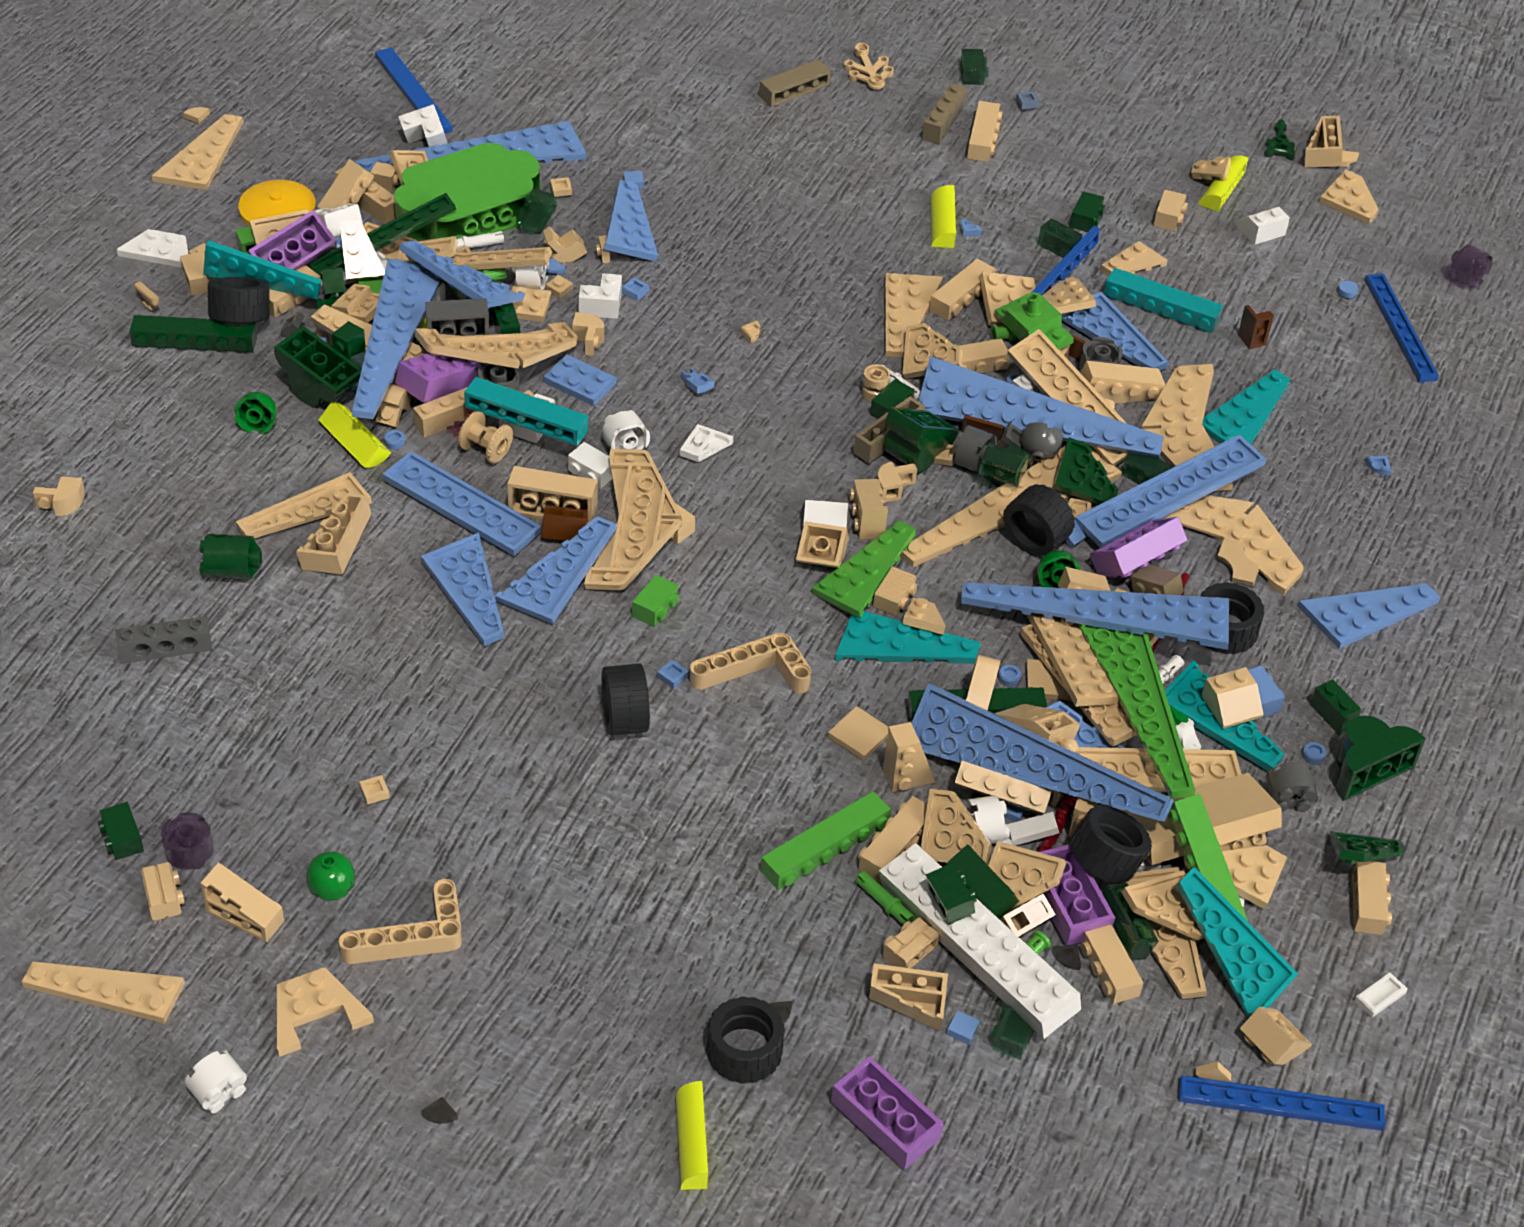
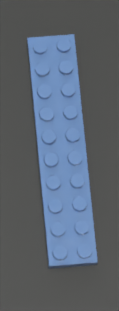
(1170, 490)

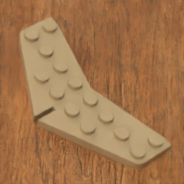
(501, 349)
(1180, 415)
(644, 520)
(1263, 543)

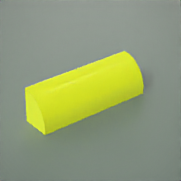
(1220, 190)
(943, 217)
(354, 435)
(691, 1136)

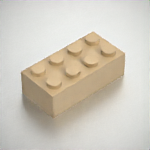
(533, 489)

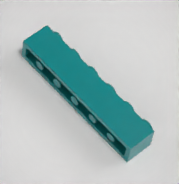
(1163, 300)
(526, 411)

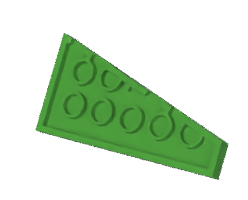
(861, 575)

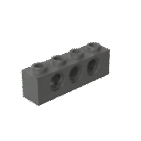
(163, 639)

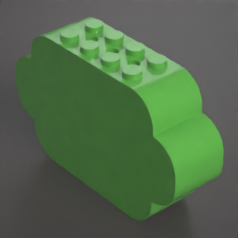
(482, 182)

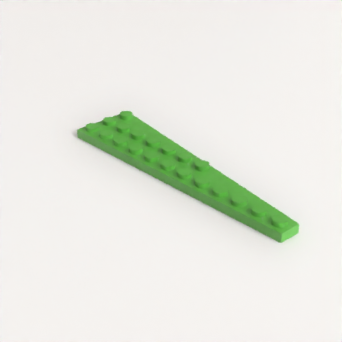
(1137, 681)

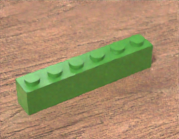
(825, 840)
(1202, 846)

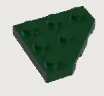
(1083, 475)
(1364, 848)

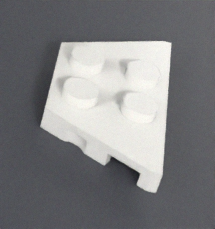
(156, 248)

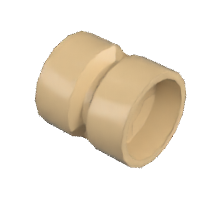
(874, 381)

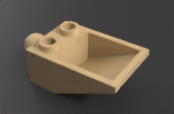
(1046, 722)

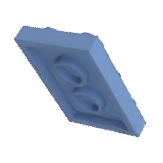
(580, 380)

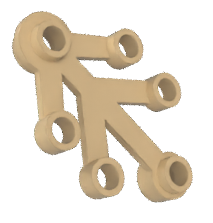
(874, 80)

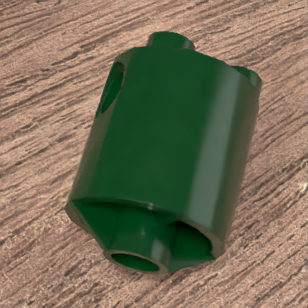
(230, 556)

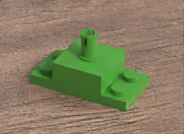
(1034, 313)

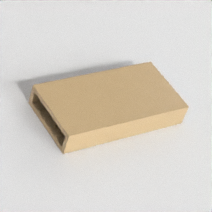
(1235, 808)

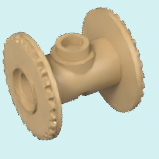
(493, 439)

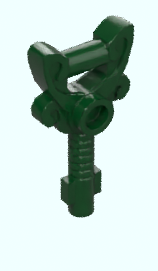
(1280, 144)

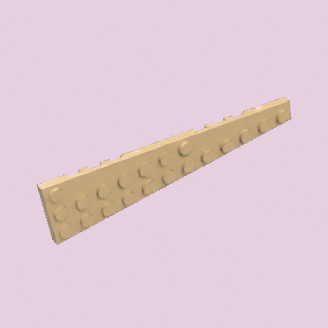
(987, 512)

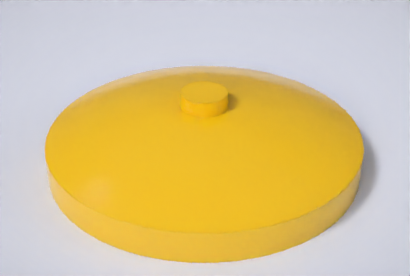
(274, 199)

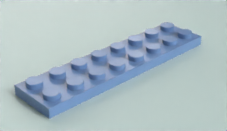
(462, 503)

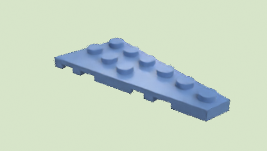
(557, 575)
(466, 581)

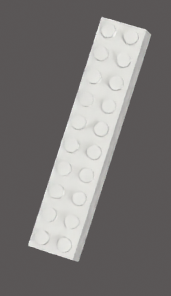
(986, 947)

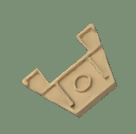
(312, 998)

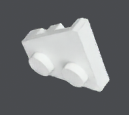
(704, 443)

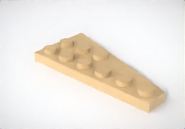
(201, 159)
(905, 305)
(1175, 951)

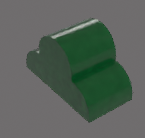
(315, 367)
(917, 436)
(1374, 754)

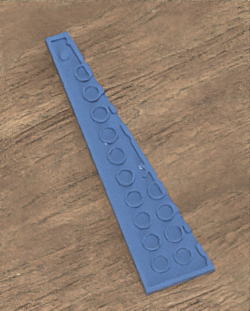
(543, 142)
(396, 317)
(958, 391)
(1161, 614)
(972, 734)

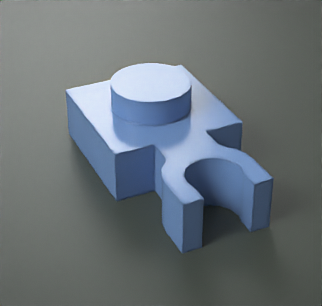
(697, 382)

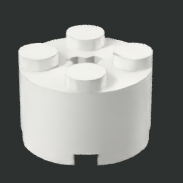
(531, 276)
(625, 431)
(989, 816)
(216, 1080)

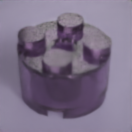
(1470, 266)
(187, 841)

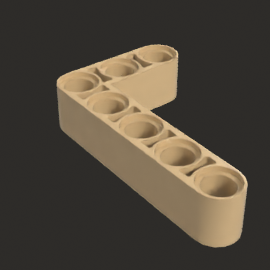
(751, 657)
(982, 681)
(415, 938)

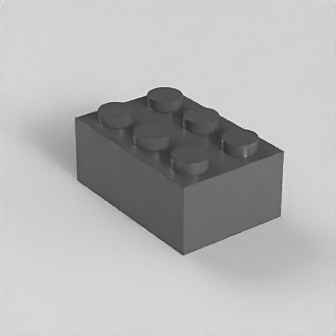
(458, 317)

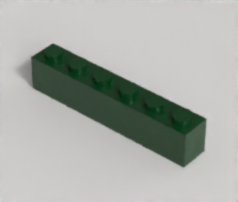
(192, 334)
(1000, 699)

